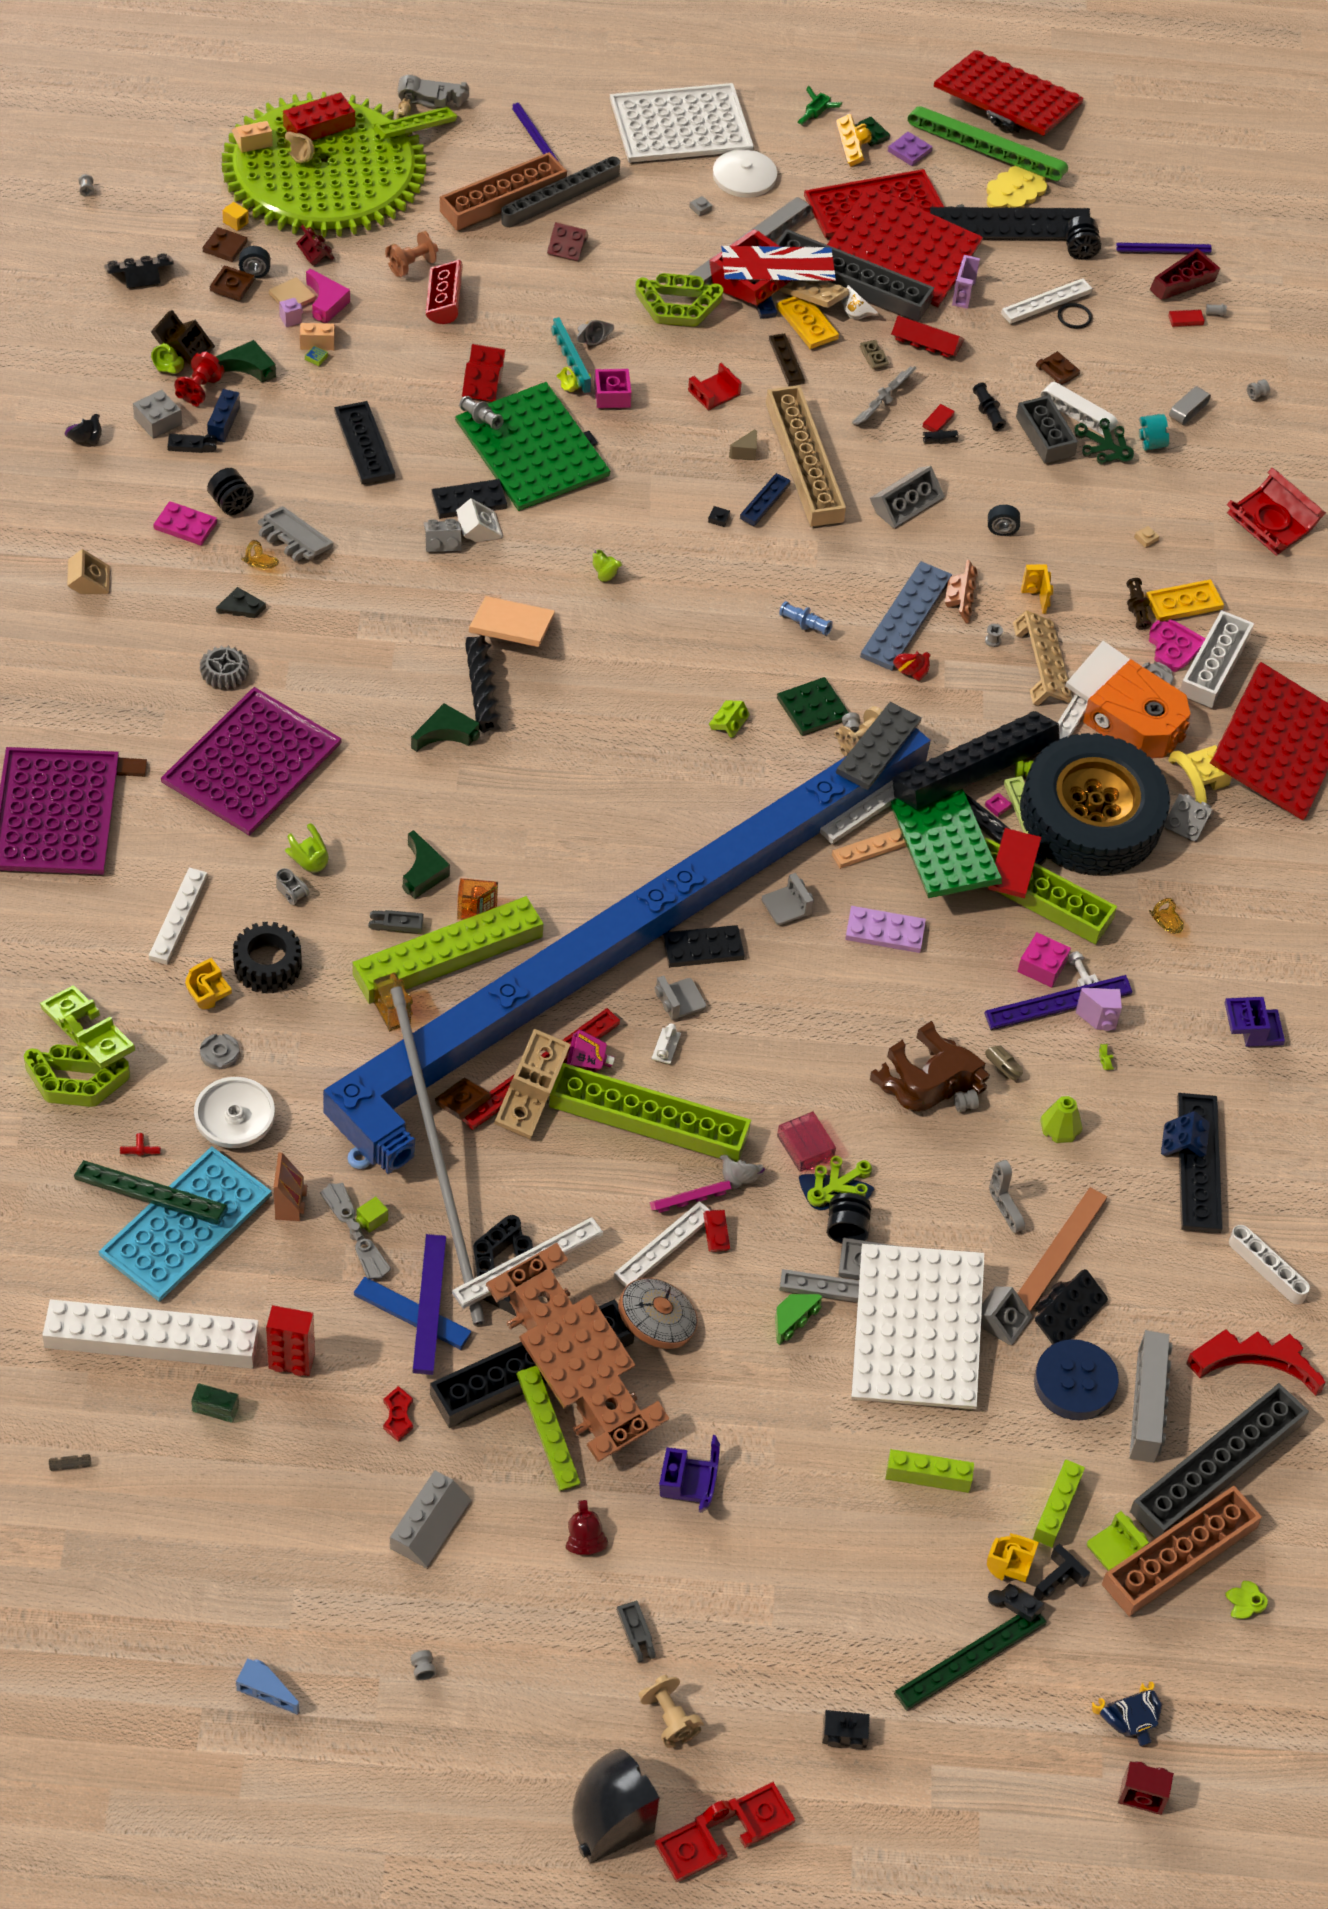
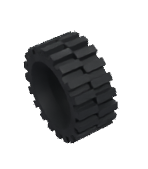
(272, 975)

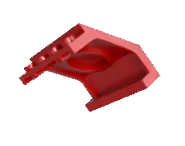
(1276, 513)

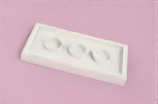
(1096, 670)

